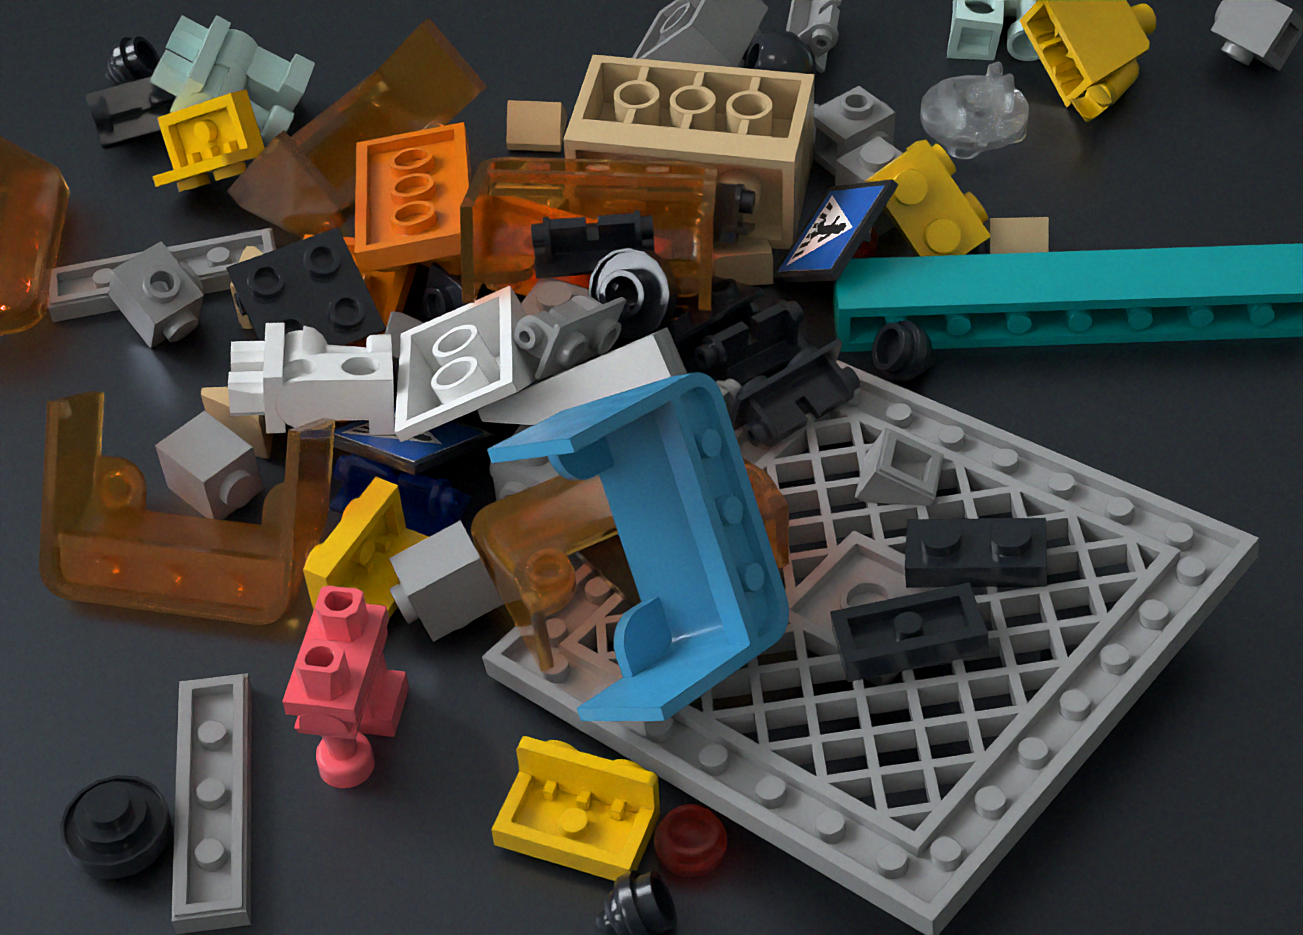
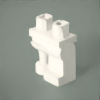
(305, 379)

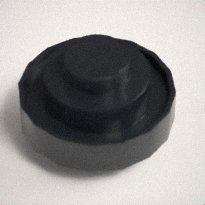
(644, 282)
(116, 827)

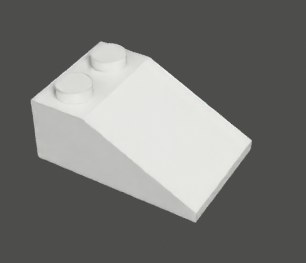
(461, 363)
(614, 372)

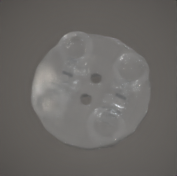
(975, 112)

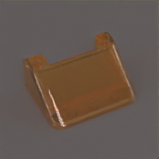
(534, 530)

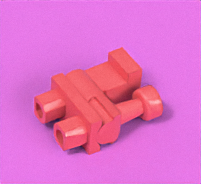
(344, 685)

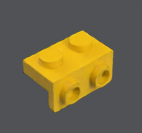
(210, 138)
(930, 205)
(361, 547)
(578, 809)

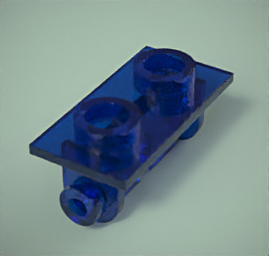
(426, 502)

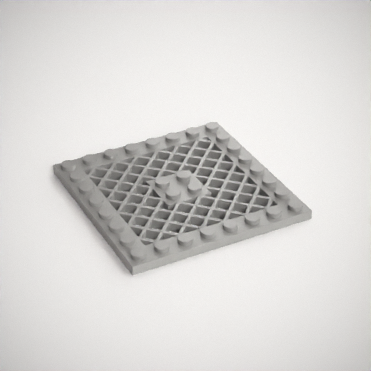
(933, 854)

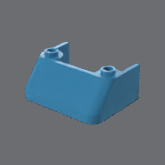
(686, 532)

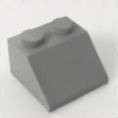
(703, 32)

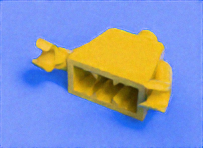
(1090, 48)

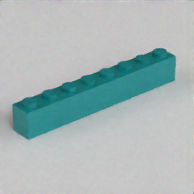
(1075, 296)

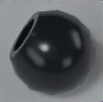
(781, 52)

